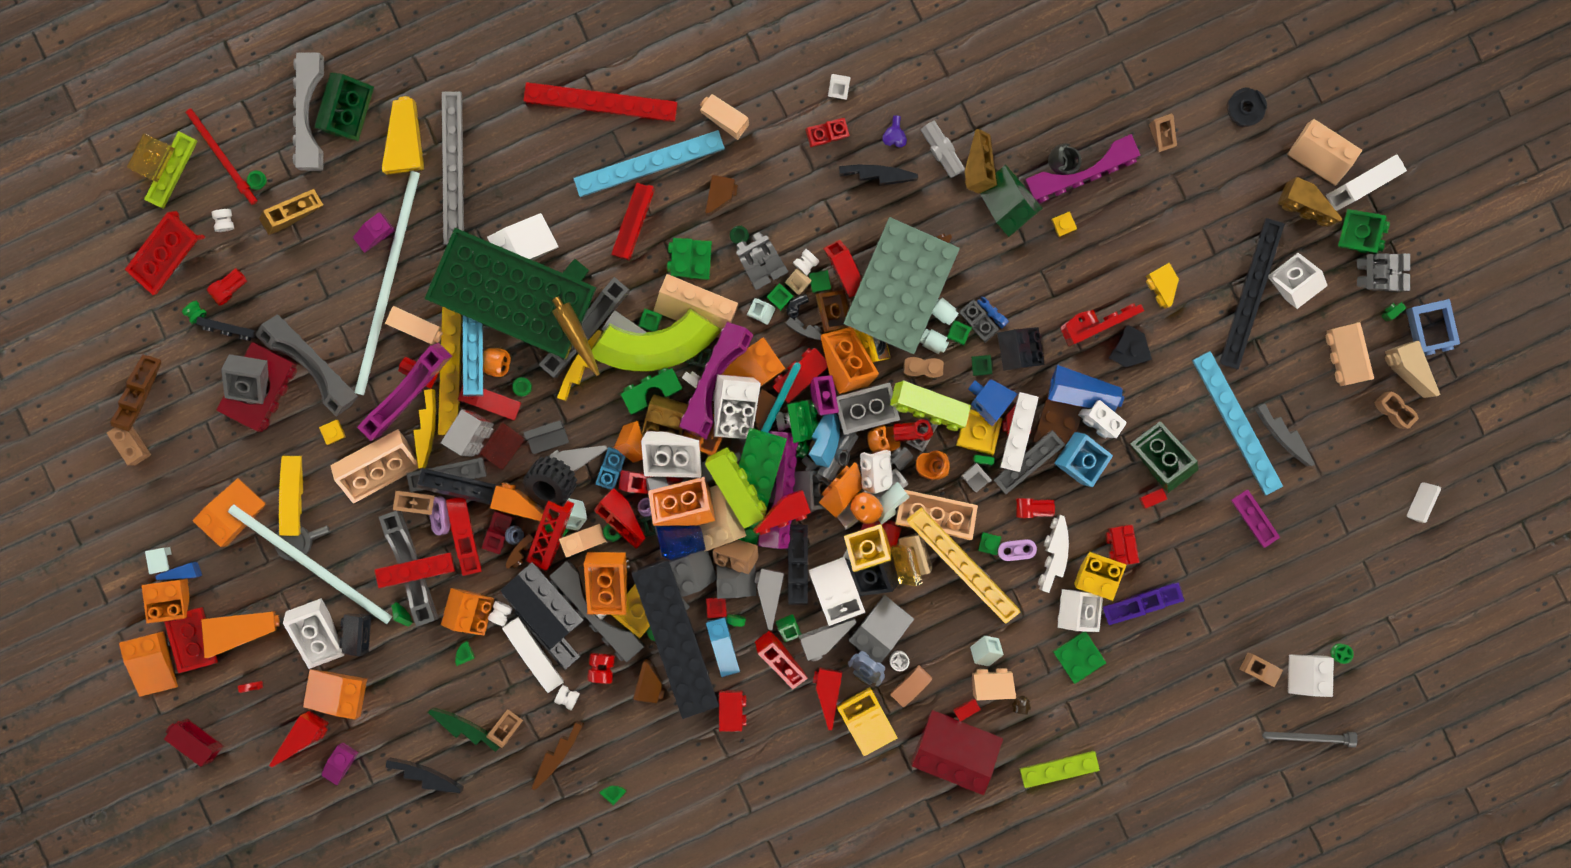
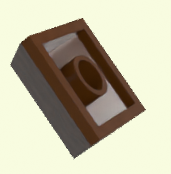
(832, 310)

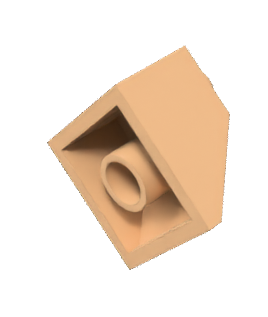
(993, 684)

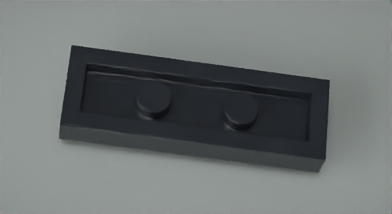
(226, 329)

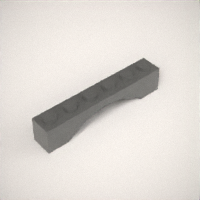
(594, 318)
(281, 337)
(404, 551)
(623, 641)

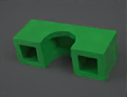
(636, 395)

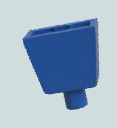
(991, 400)

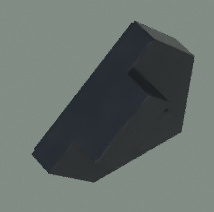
(1131, 348)

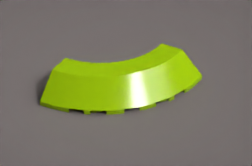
(658, 348)

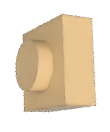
(798, 281)

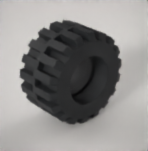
(550, 481)

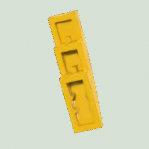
(576, 370)
(425, 436)
(290, 495)

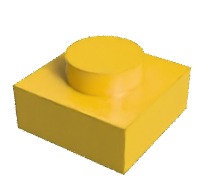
(1064, 224)
(332, 432)

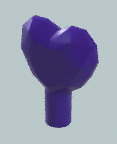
(895, 134)

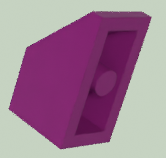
(373, 232)
(824, 395)
(339, 763)

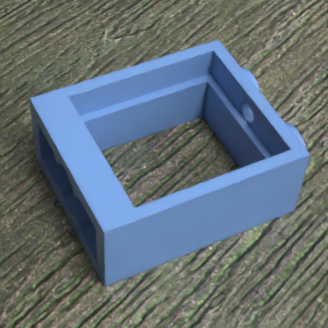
(1416, 328)

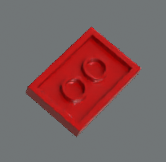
(187, 641)

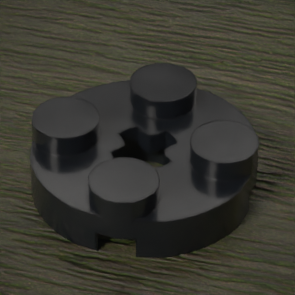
(1250, 96)

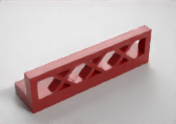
(633, 221)
(557, 533)

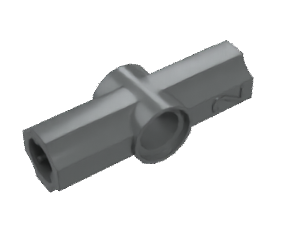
(840, 459)

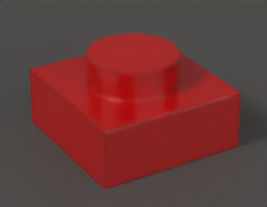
(716, 607)

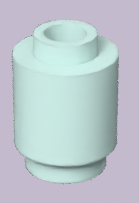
(944, 311)
(934, 341)

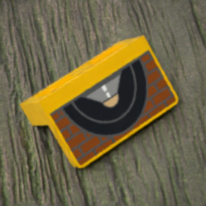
(874, 347)

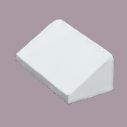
(1423, 502)

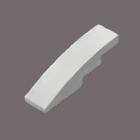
(532, 654)

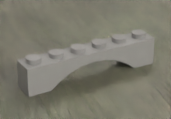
(309, 72)

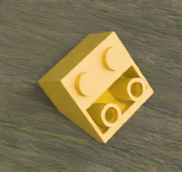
(1099, 575)

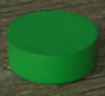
(522, 386)
(736, 620)

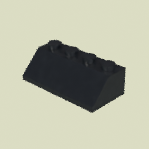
(541, 605)

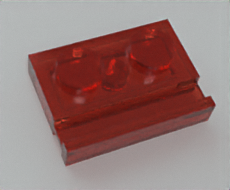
(502, 446)

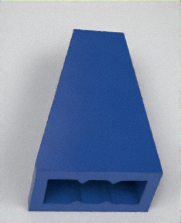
(1082, 390)

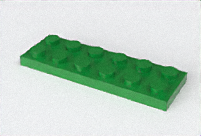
(761, 463)

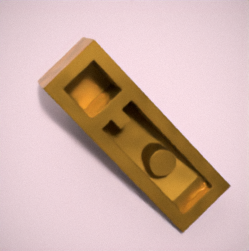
(980, 164)
(290, 211)

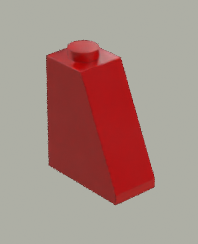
(844, 267)

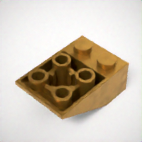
(1309, 202)
(664, 415)

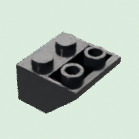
(1021, 348)

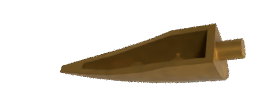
(572, 328)

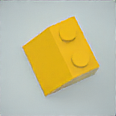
(868, 547)

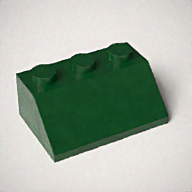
(344, 106)

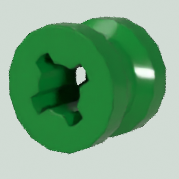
(193, 311)
(1346, 654)

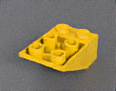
(866, 721)

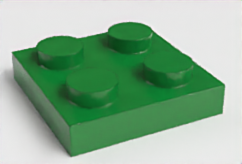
(1079, 657)

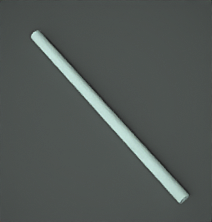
(309, 563)

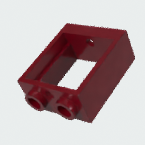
(193, 742)

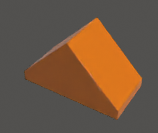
(630, 442)

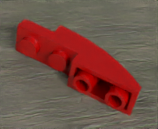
(463, 535)

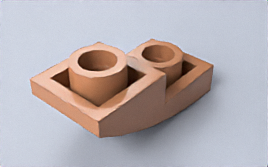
(911, 686)

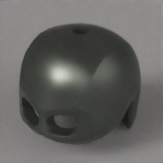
(1064, 159)

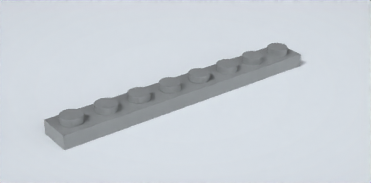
(452, 163)

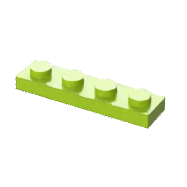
(161, 191)
(1059, 769)

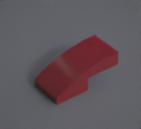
(495, 534)

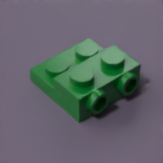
(1364, 232)
(690, 258)
(802, 420)

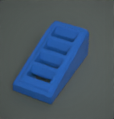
(189, 570)

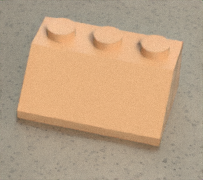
(1324, 152)
(1349, 354)

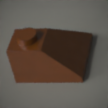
(649, 684)

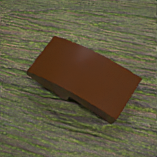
(517, 555)

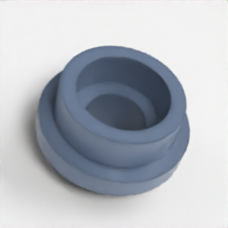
(518, 535)

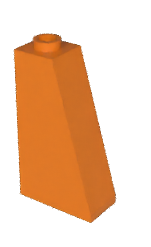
(232, 631)

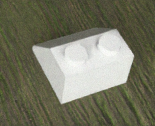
(1298, 280)
(1080, 611)
(1310, 675)

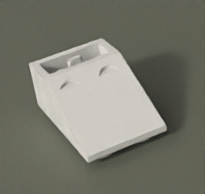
(735, 405)
(836, 591)

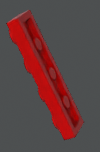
(414, 570)

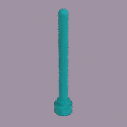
(781, 397)

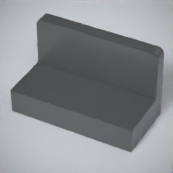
(547, 437)

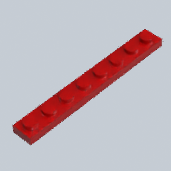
(600, 102)

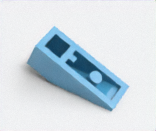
(723, 646)

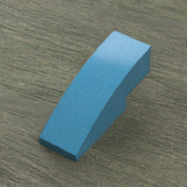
(826, 440)

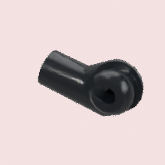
(794, 305)

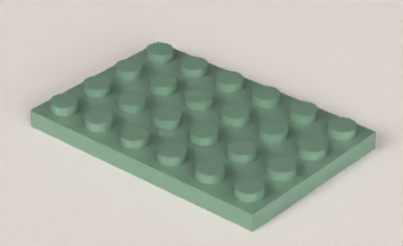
(901, 285)

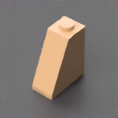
(724, 116)
(414, 325)
(582, 540)

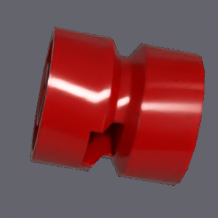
(601, 675)

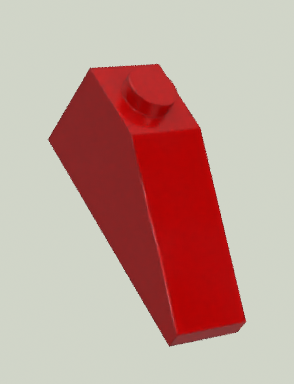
(494, 403)
(636, 481)
(619, 515)
(779, 659)
(828, 688)

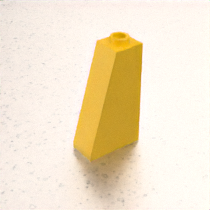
(403, 140)

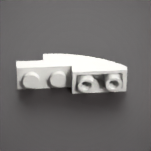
(1058, 545)

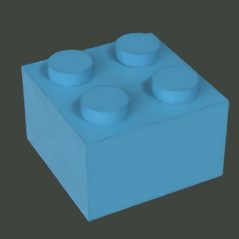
(1083, 459)

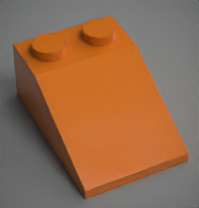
(848, 360)
(757, 362)
(514, 501)
(682, 504)
(220, 524)
(606, 583)
(149, 663)
(335, 694)

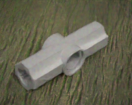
(942, 149)

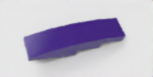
(1143, 603)

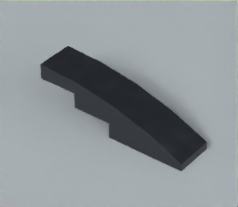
(884, 174)
(798, 565)
(431, 778)

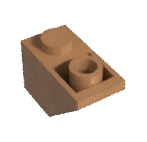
(737, 556)
(1261, 669)

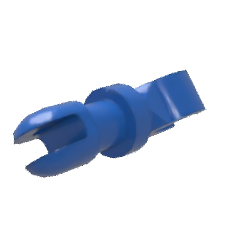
(992, 312)

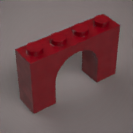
(257, 415)

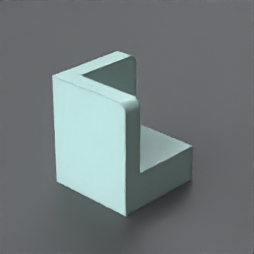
(577, 516)
(157, 560)
(986, 650)

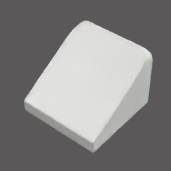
(839, 86)

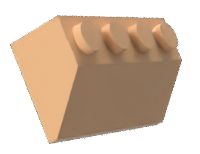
(679, 296)
(374, 466)
(952, 516)

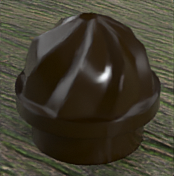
(1021, 705)

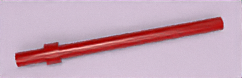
(242, 186)

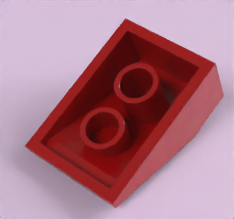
(305, 731)

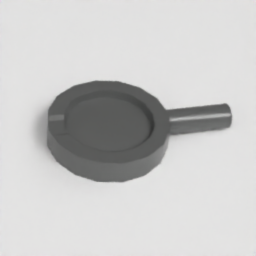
(302, 542)

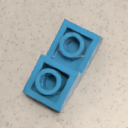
(610, 469)

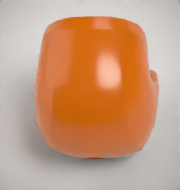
(494, 360)
(882, 439)
(929, 463)
(872, 511)

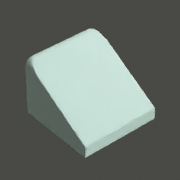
(761, 311)

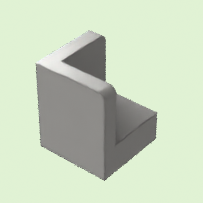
(976, 477)

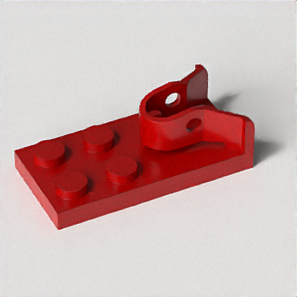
(162, 252)
(1076, 331)

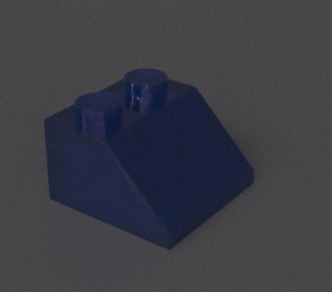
(680, 540)

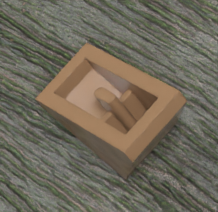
(1164, 132)
(413, 502)
(504, 728)

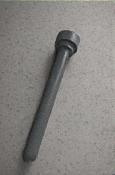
(1348, 739)

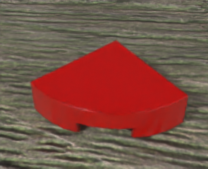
(246, 687)

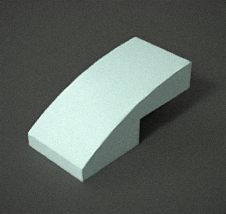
(890, 500)

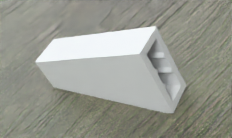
(1366, 182)

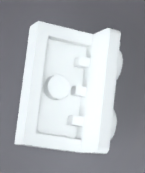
(1103, 420)
(876, 471)

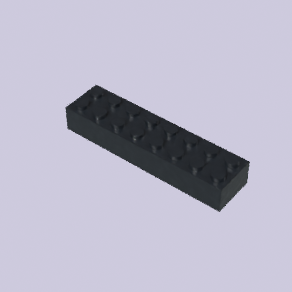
(675, 638)

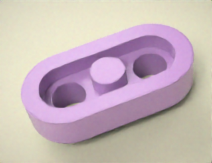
(440, 518)
(1016, 550)

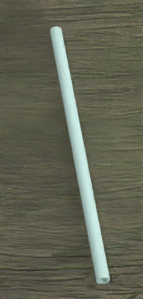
(387, 282)

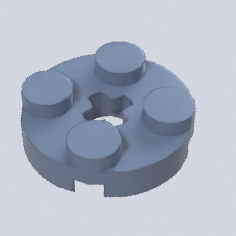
(867, 669)

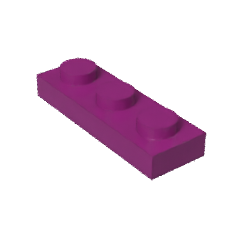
(1255, 518)

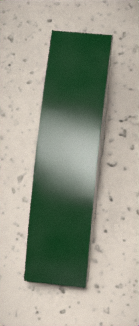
(457, 725)

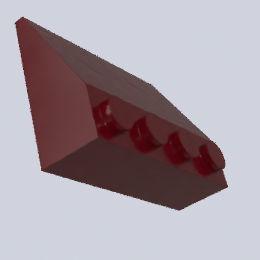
(957, 752)

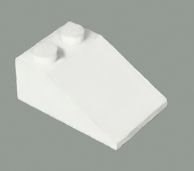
(527, 238)
(670, 455)
(313, 633)

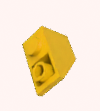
(1164, 283)

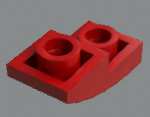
(827, 132)

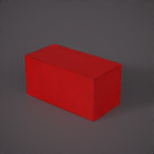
(1153, 498)
(967, 709)

